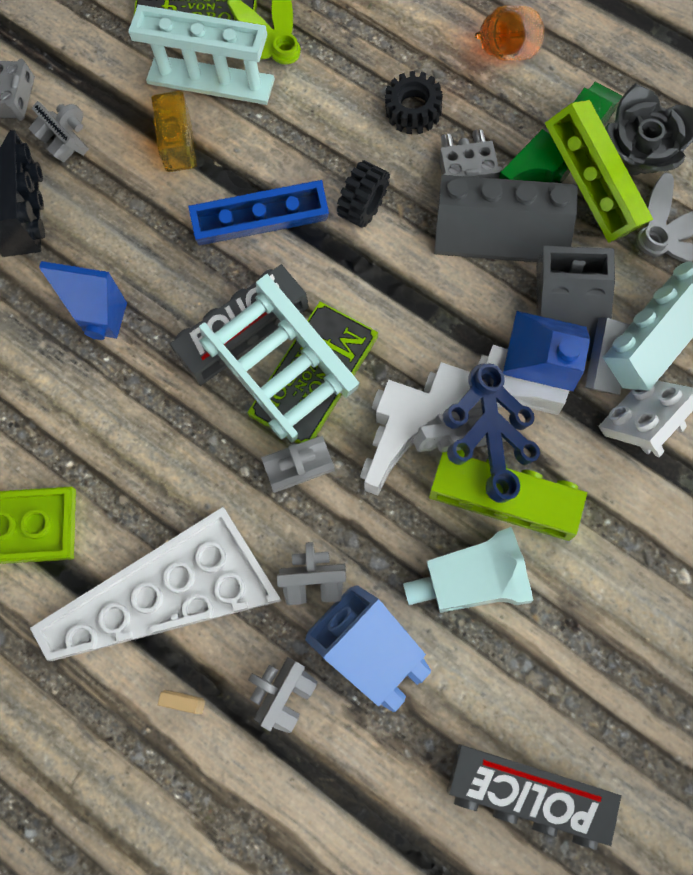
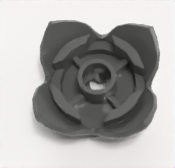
(648, 134)

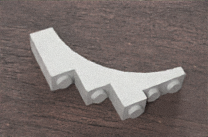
(408, 409)

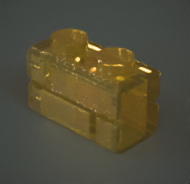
(174, 131)

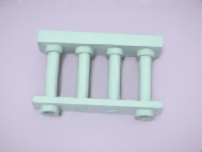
(204, 35)
(292, 326)

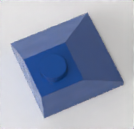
(89, 297)
(547, 351)

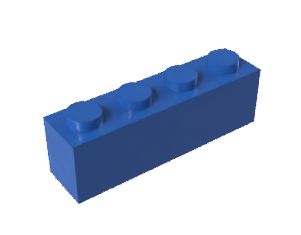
(259, 212)

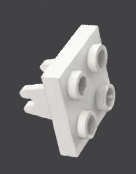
(650, 416)

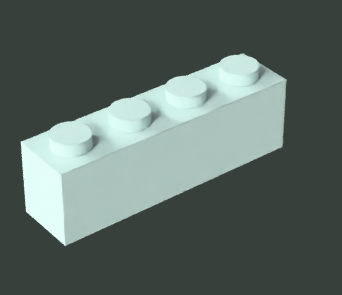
(655, 334)

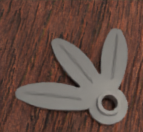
(663, 238)

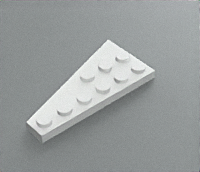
(179, 584)

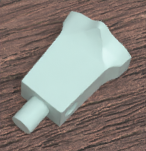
(475, 576)

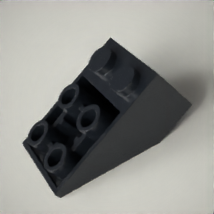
(19, 199)

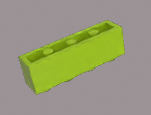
(598, 170)
(539, 505)

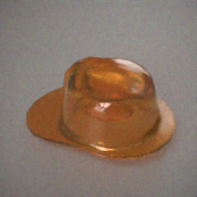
(512, 33)

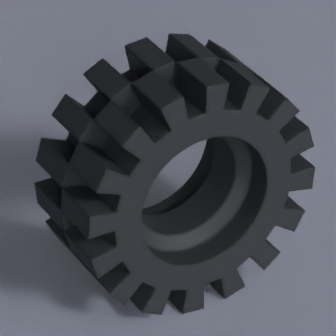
(417, 117)
(363, 193)

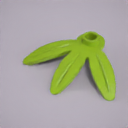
(279, 42)

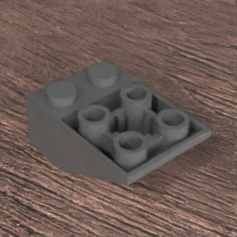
(576, 286)

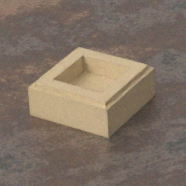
(181, 702)

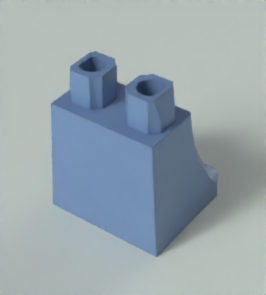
(368, 647)

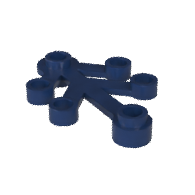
(494, 427)

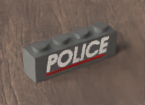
(197, 359)
(534, 795)

